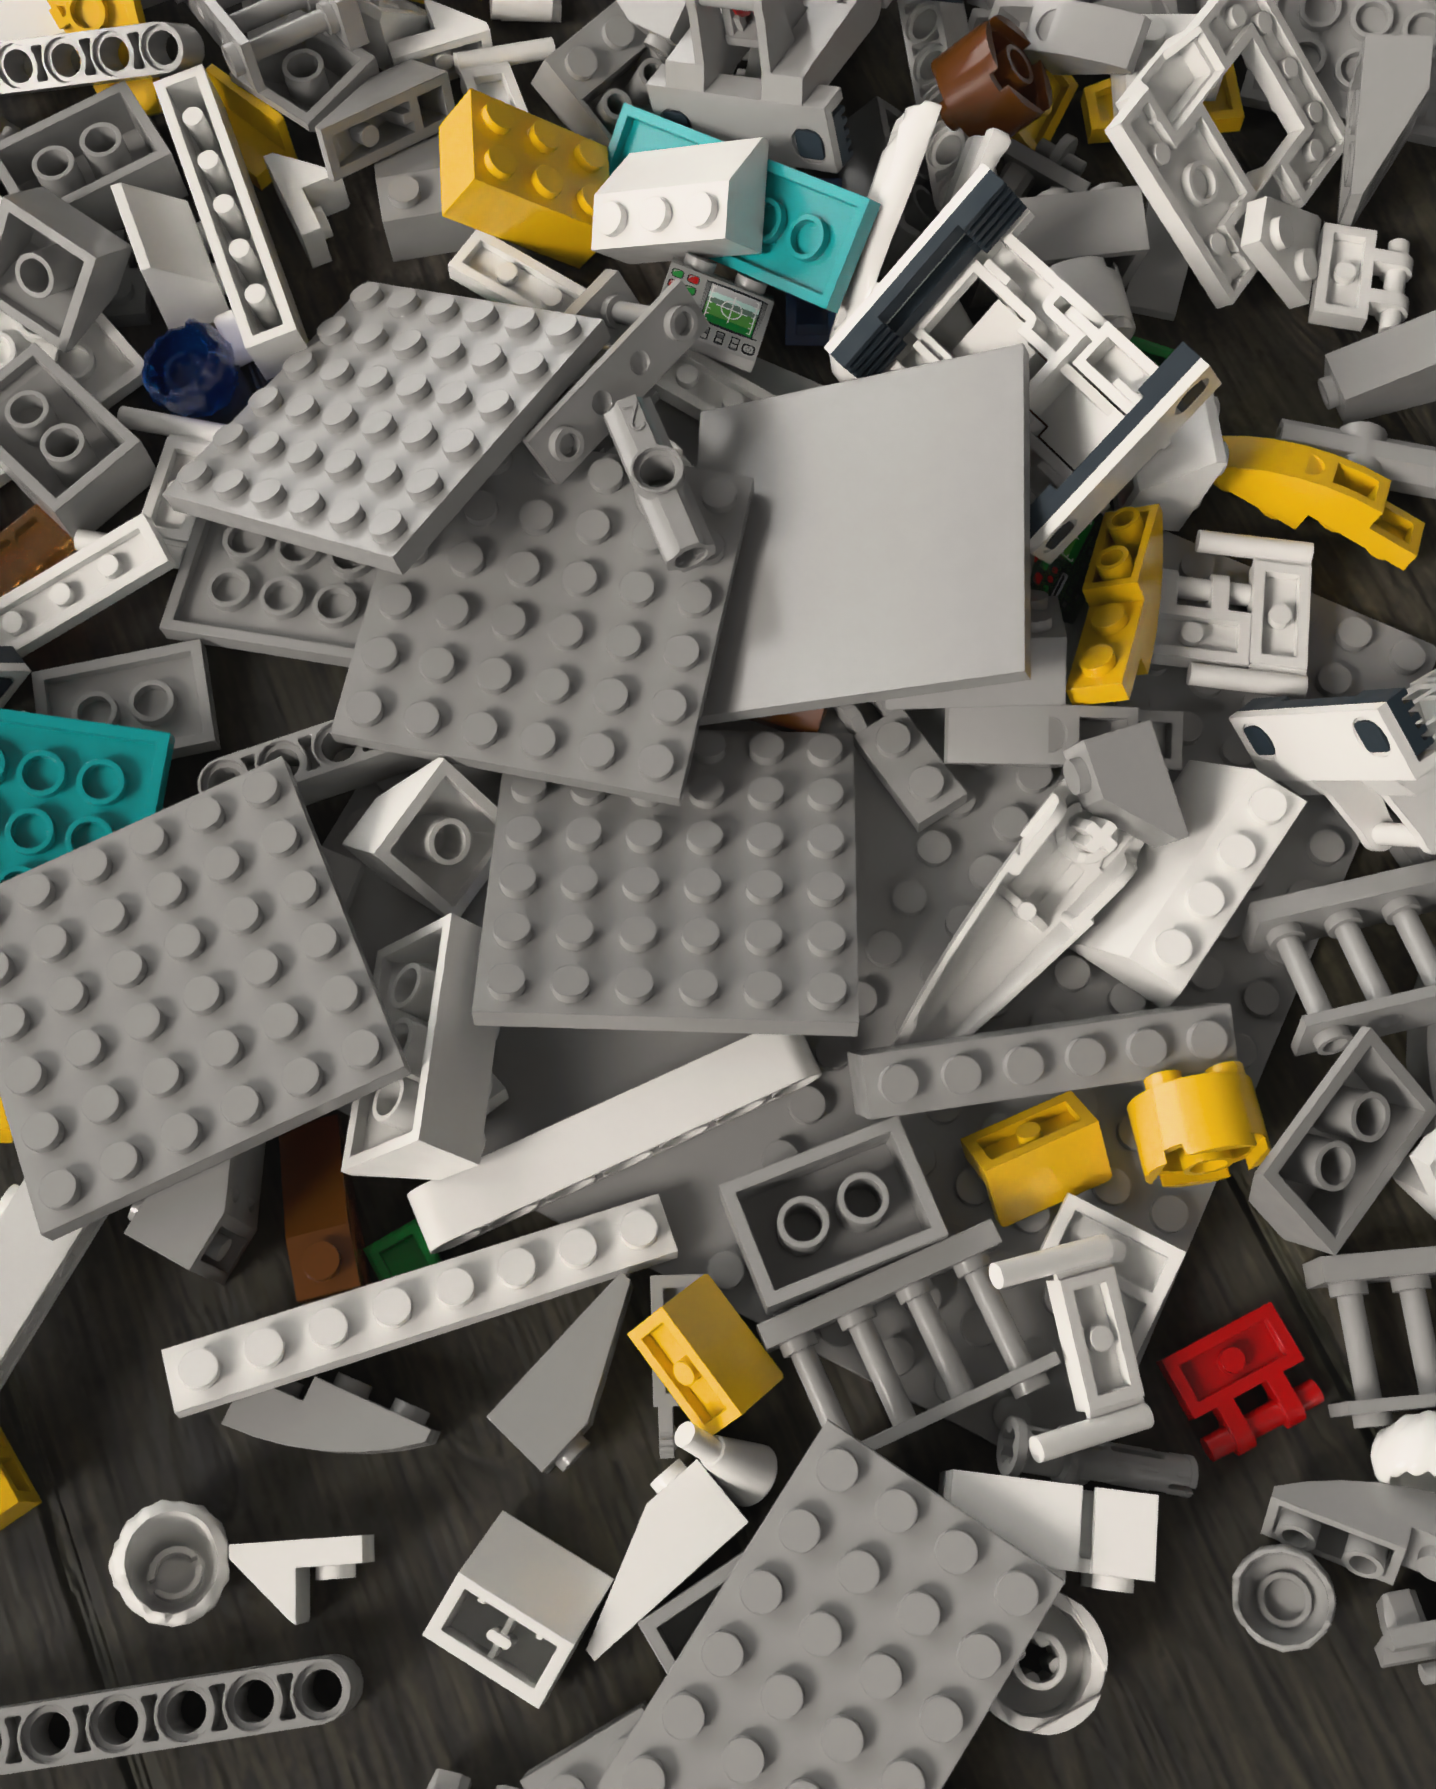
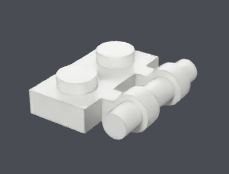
(1344, 279)
(1200, 633)

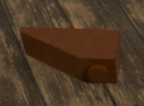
(321, 1212)

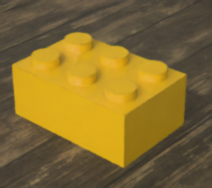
(520, 177)

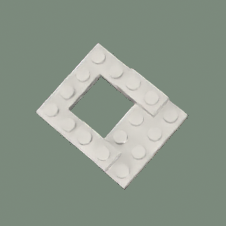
(1186, 161)

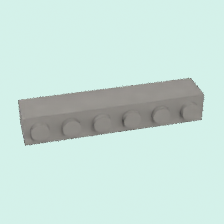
(1039, 1059)

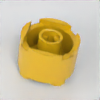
(1197, 1125)

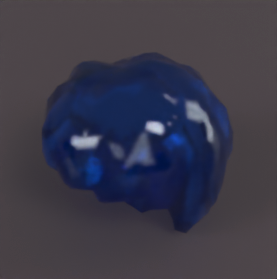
(191, 370)

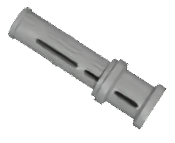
(1104, 1463)

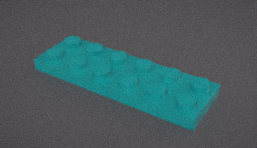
(809, 225)

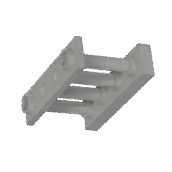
(243, 54)
(640, 351)
(1340, 912)
(1347, 1281)
(911, 1283)

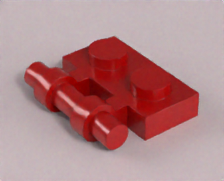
(1228, 1364)

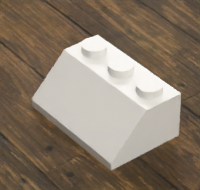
(683, 202)

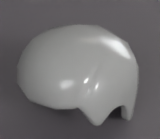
(1283, 1597)

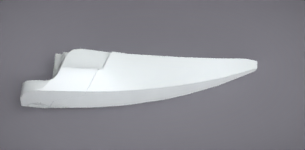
(1024, 917)

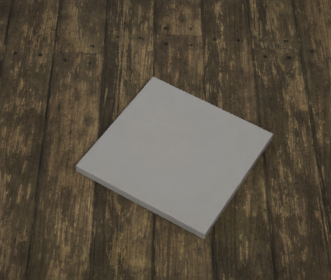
(877, 538)

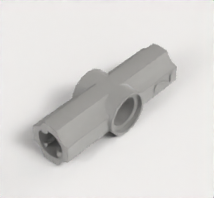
(1366, 443)
(670, 508)

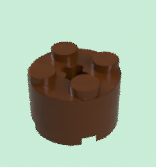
(991, 81)

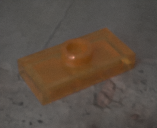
(30, 548)

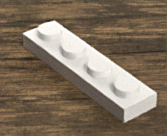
(83, 585)

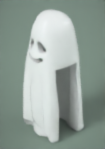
(892, 188)

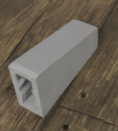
(1382, 371)

